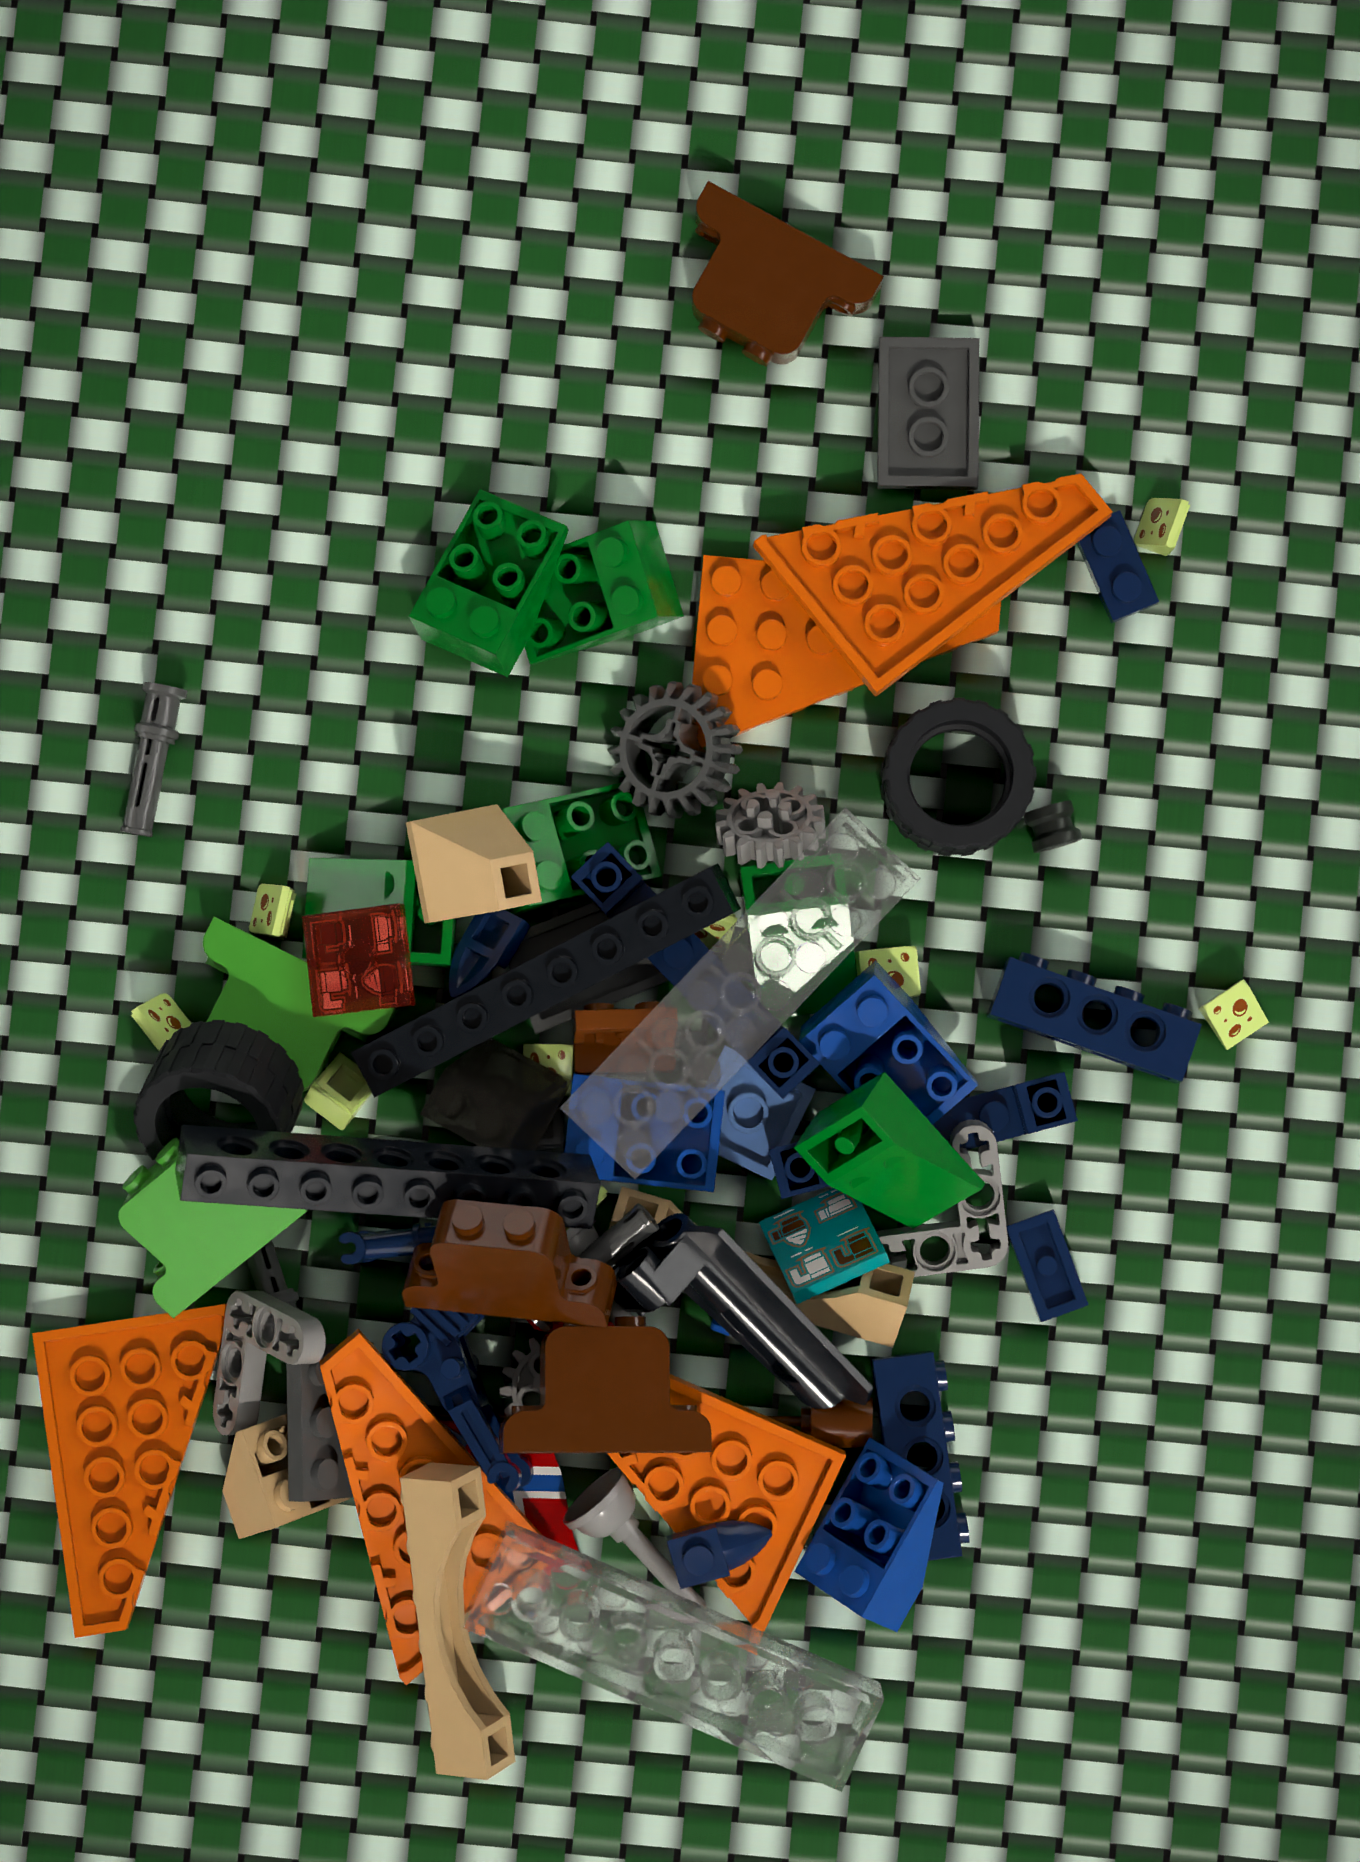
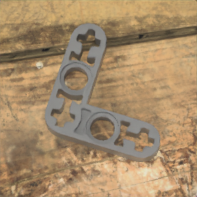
(959, 1233)
(252, 1328)

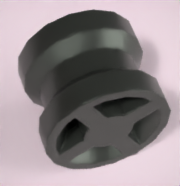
(1052, 826)

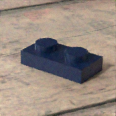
(1117, 569)
(1046, 1265)

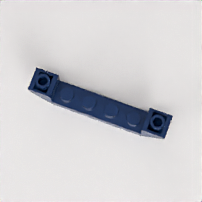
(618, 887)
(1006, 1111)

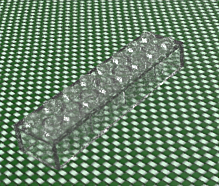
(740, 993)
(674, 1656)

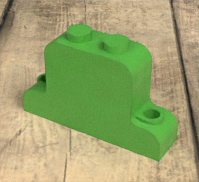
(273, 995)
(192, 1239)

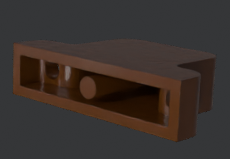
(770, 279)
(507, 1265)
(605, 1396)

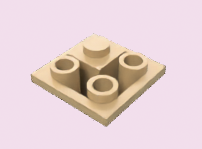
(471, 864)
(258, 1480)

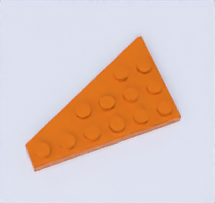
(919, 576)
(766, 651)
(117, 1432)
(382, 1437)
(754, 1475)

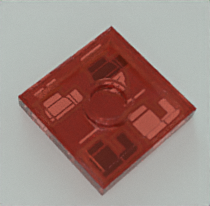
(358, 960)

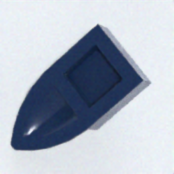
(485, 944)
(714, 1550)

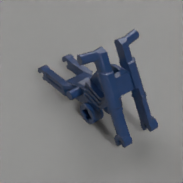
(443, 1358)

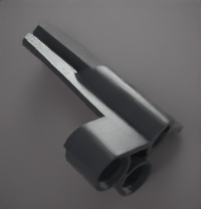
(742, 1301)

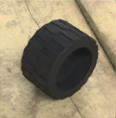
(969, 717)
(221, 1059)

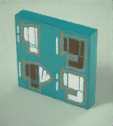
(823, 1243)

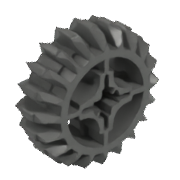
(667, 768)

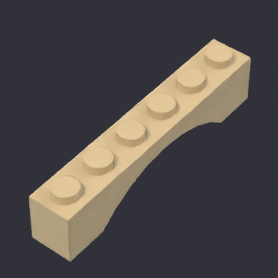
(863, 1307)
(466, 1717)

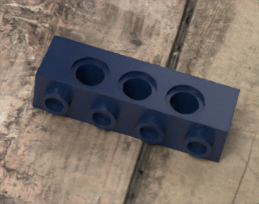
(1164, 1058)
(892, 1380)

